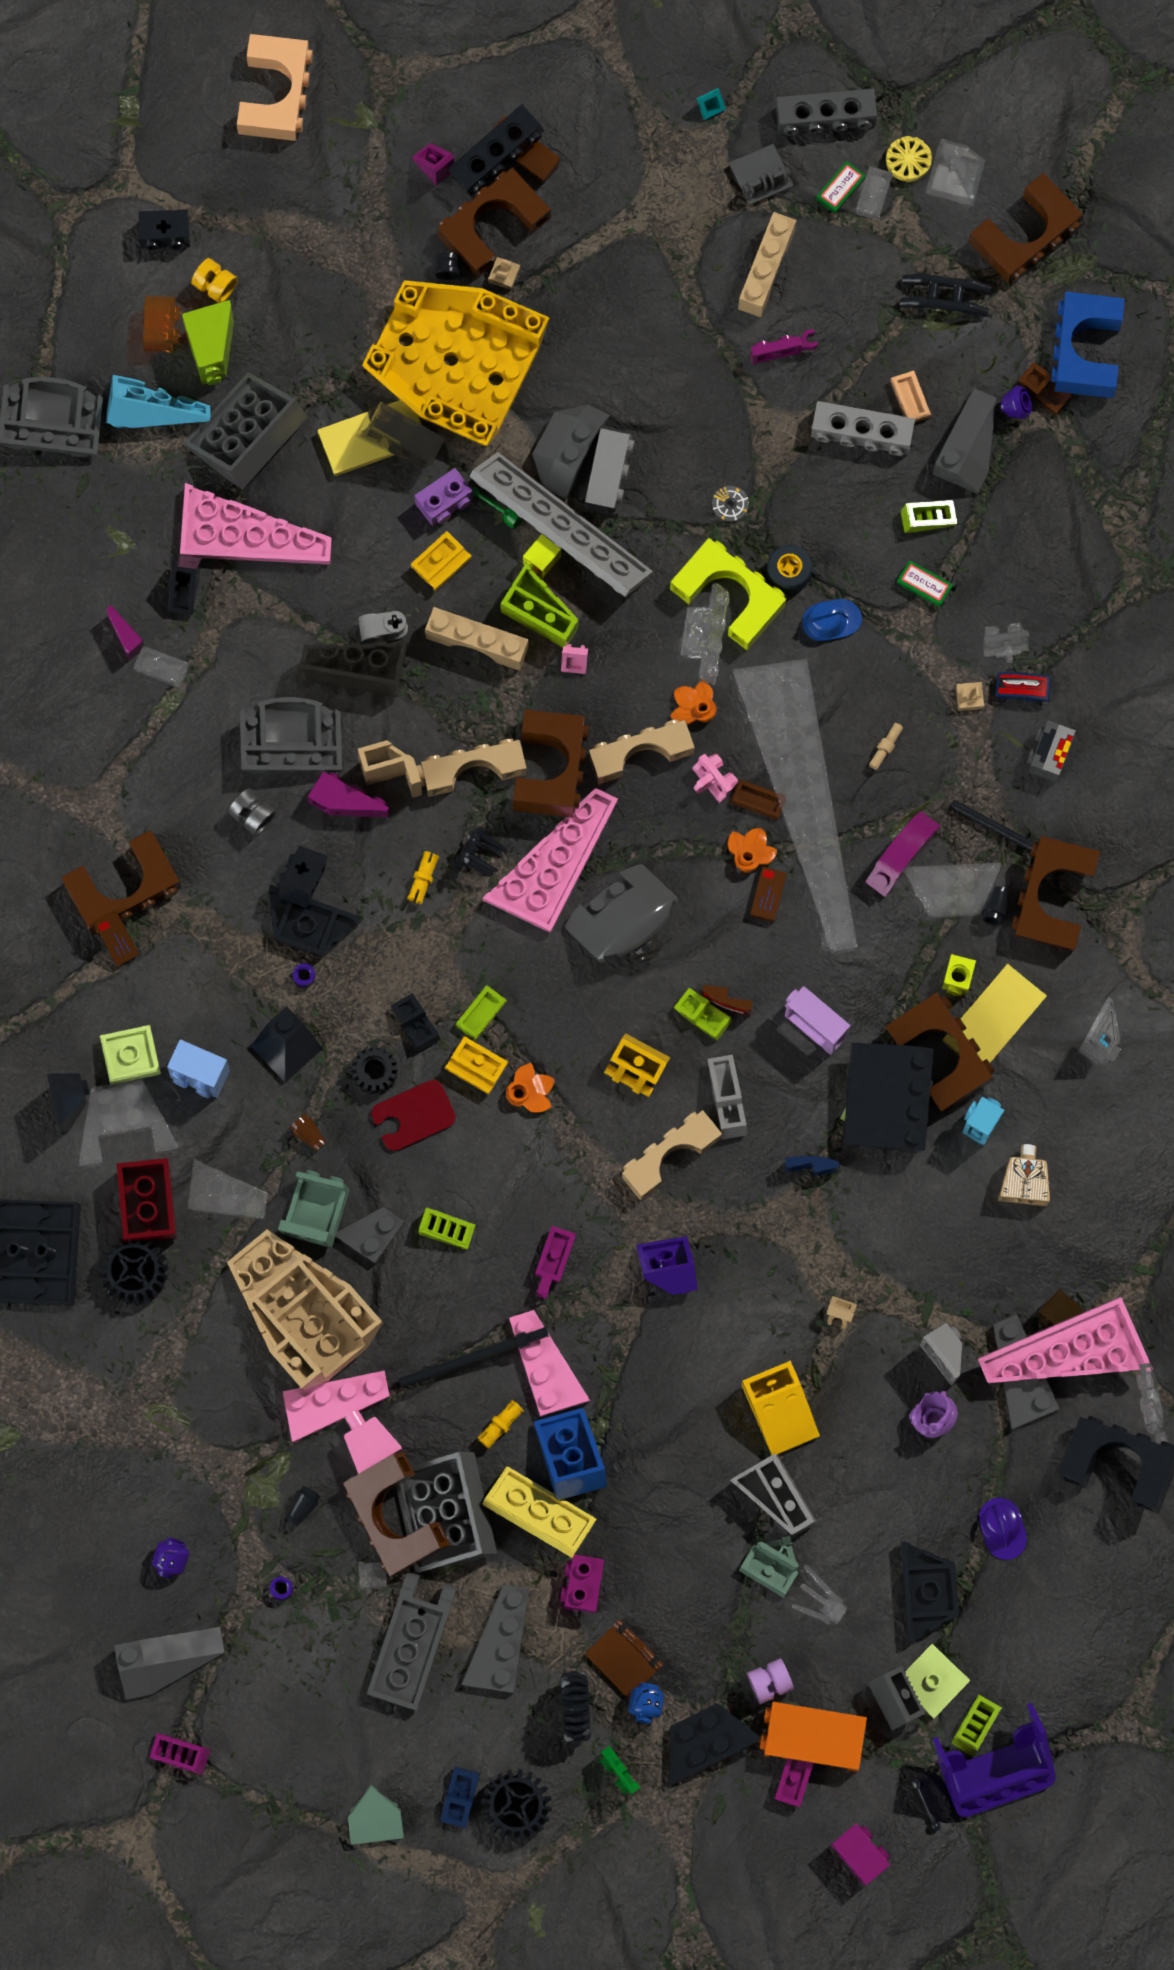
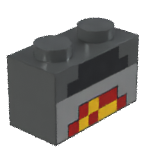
(1051, 751)

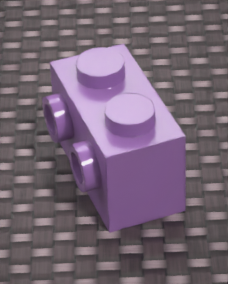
(444, 497)

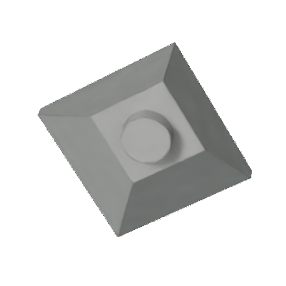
(945, 1351)

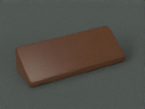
(536, 158)

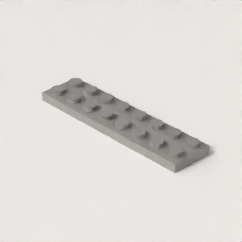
(561, 524)

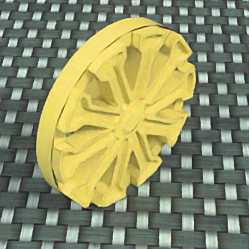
(908, 159)

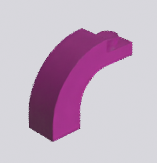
(901, 852)

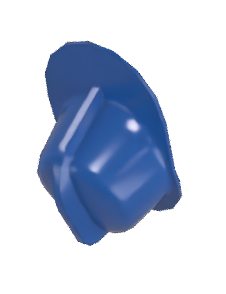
(831, 620)

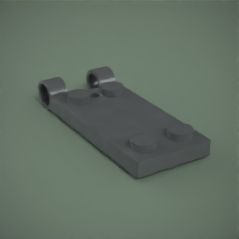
(410, 1646)

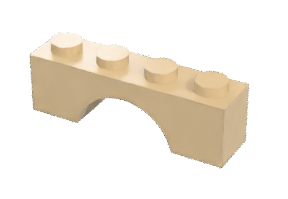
(766, 264)
(457, 630)
(670, 741)
(504, 759)
(696, 1134)

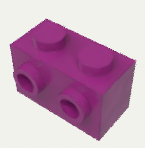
(583, 1584)
(861, 1854)

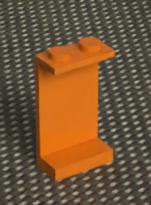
(813, 1735)

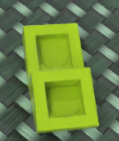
(703, 1014)

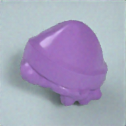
(934, 1414)

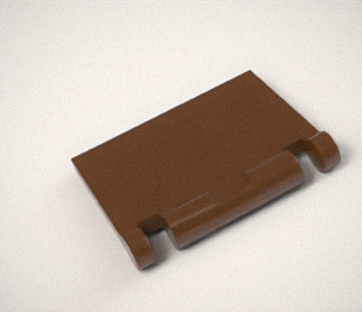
(623, 1658)

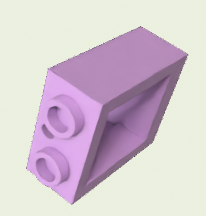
(816, 1019)

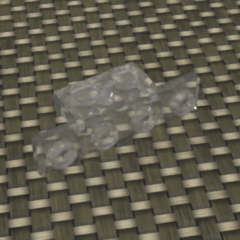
(704, 633)

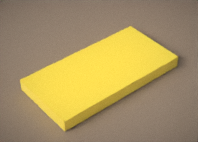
(349, 452)
(999, 1013)
(539, 1511)

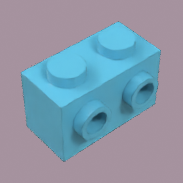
(982, 1119)

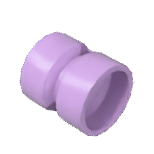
(770, 1681)

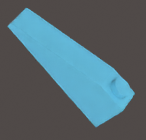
(138, 406)

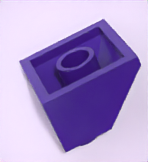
(668, 1265)

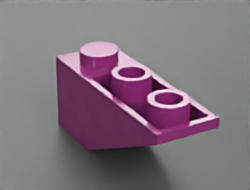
(340, 799)

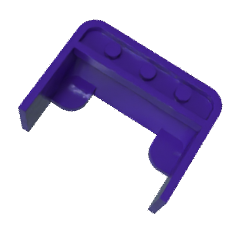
(1000, 1774)

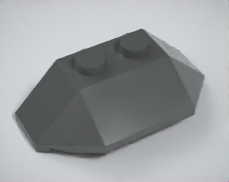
(567, 447)

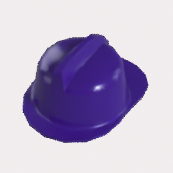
(1002, 1528)

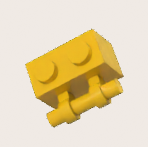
(639, 1059)

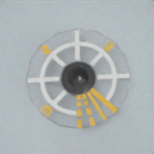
(730, 503)

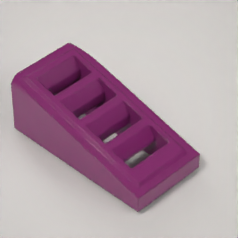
(128, 637)
(200, 1760)

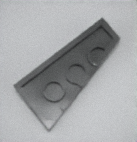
(1024, 1398)
(498, 1651)

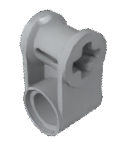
(380, 627)

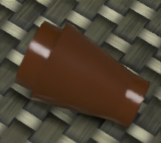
(307, 1131)

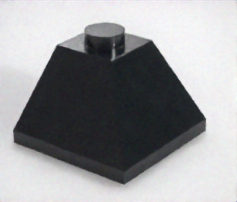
(286, 1044)
(68, 1097)

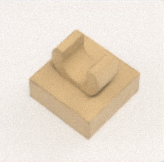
(504, 273)
(970, 696)
(840, 1309)

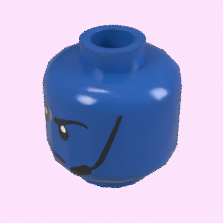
(646, 1702)

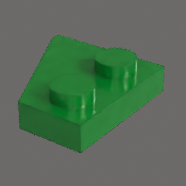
(612, 1763)

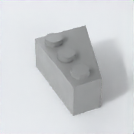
(609, 468)
(776, 1493)

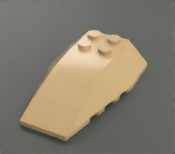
(302, 1310)

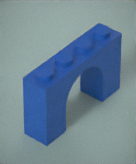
(1072, 372)

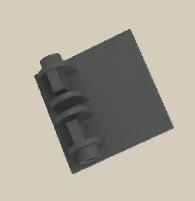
(761, 174)

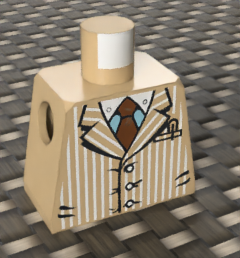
(1026, 1179)

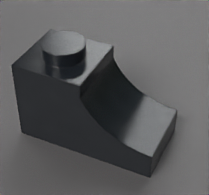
(184, 584)

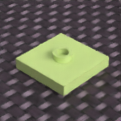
(130, 1055)
(935, 1680)

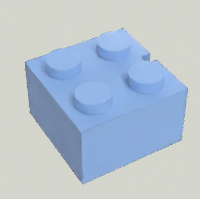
(198, 1069)

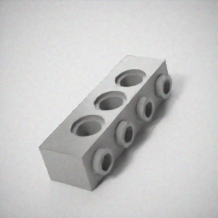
(874, 421)

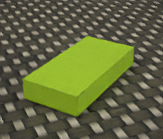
(481, 1013)

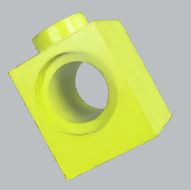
(542, 556)
(961, 965)

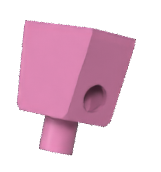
(368, 1441)

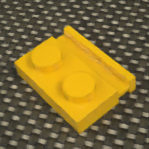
(441, 561)
(476, 1065)

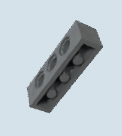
(835, 102)

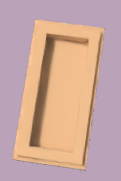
(910, 396)

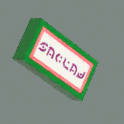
(840, 187)
(924, 583)

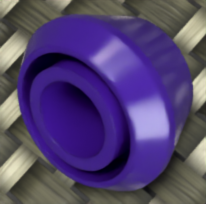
(1017, 403)

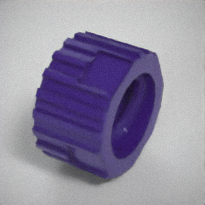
(304, 983)
(281, 1596)

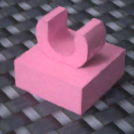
(574, 659)

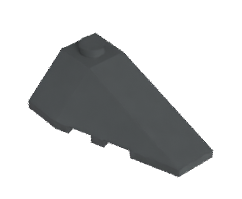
(968, 447)
(159, 1661)

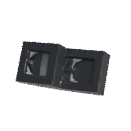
(415, 1022)

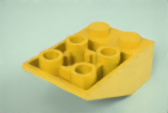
(780, 1408)

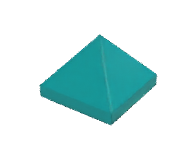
(711, 104)

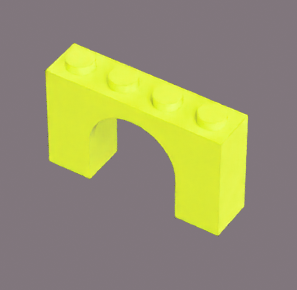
(714, 563)

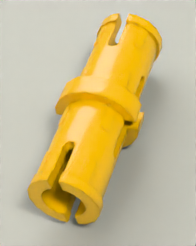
(423, 877)
(500, 1424)

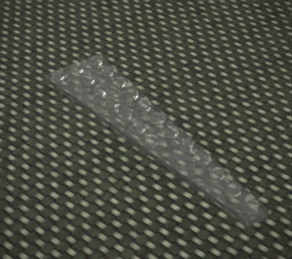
(788, 734)

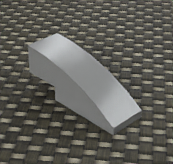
(727, 1097)

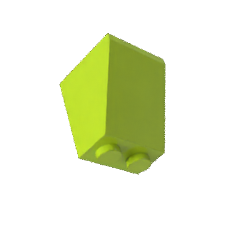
(210, 338)

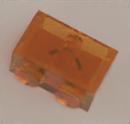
(160, 324)

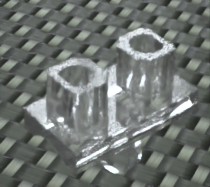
(1005, 643)

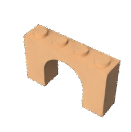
(282, 118)

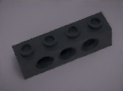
(500, 136)

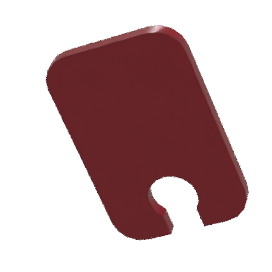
(419, 1110)

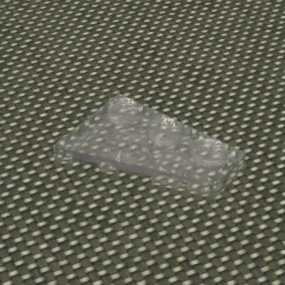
(221, 1194)

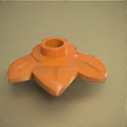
(691, 701)
(751, 846)
(534, 1089)

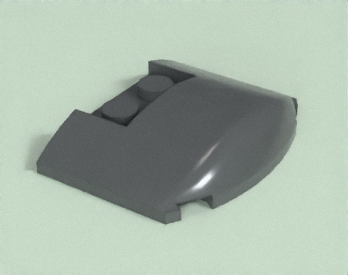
(50, 417)
(290, 737)
(622, 914)

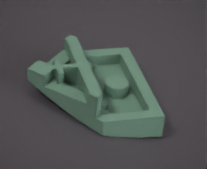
(772, 1565)
(374, 1819)

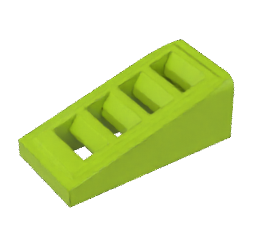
(917, 524)
(433, 1234)
(966, 1744)

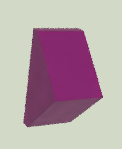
(434, 162)

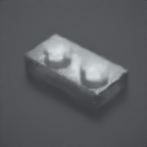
(874, 193)
(161, 667)

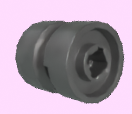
(251, 811)

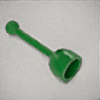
(509, 515)

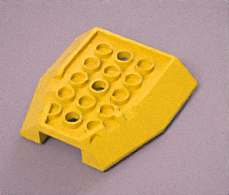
(478, 329)

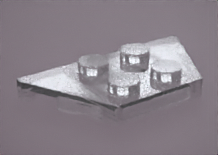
(953, 888)

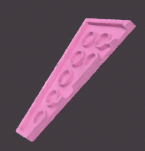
(237, 532)
(549, 872)
(1083, 1345)

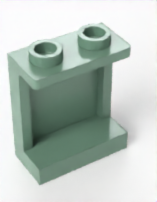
(315, 1208)

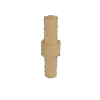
(886, 746)

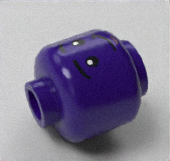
(170, 1557)

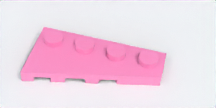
(547, 1371)
(331, 1402)

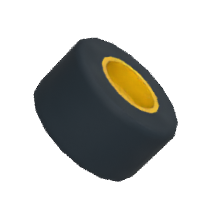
(789, 559)

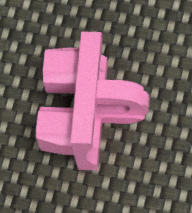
(712, 779)

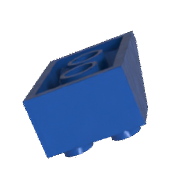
(570, 1454)

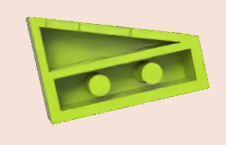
(538, 609)

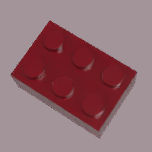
(146, 1200)

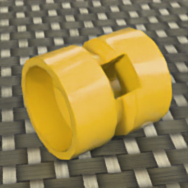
(211, 279)

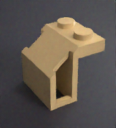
(398, 765)

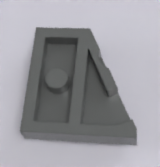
(371, 1234)

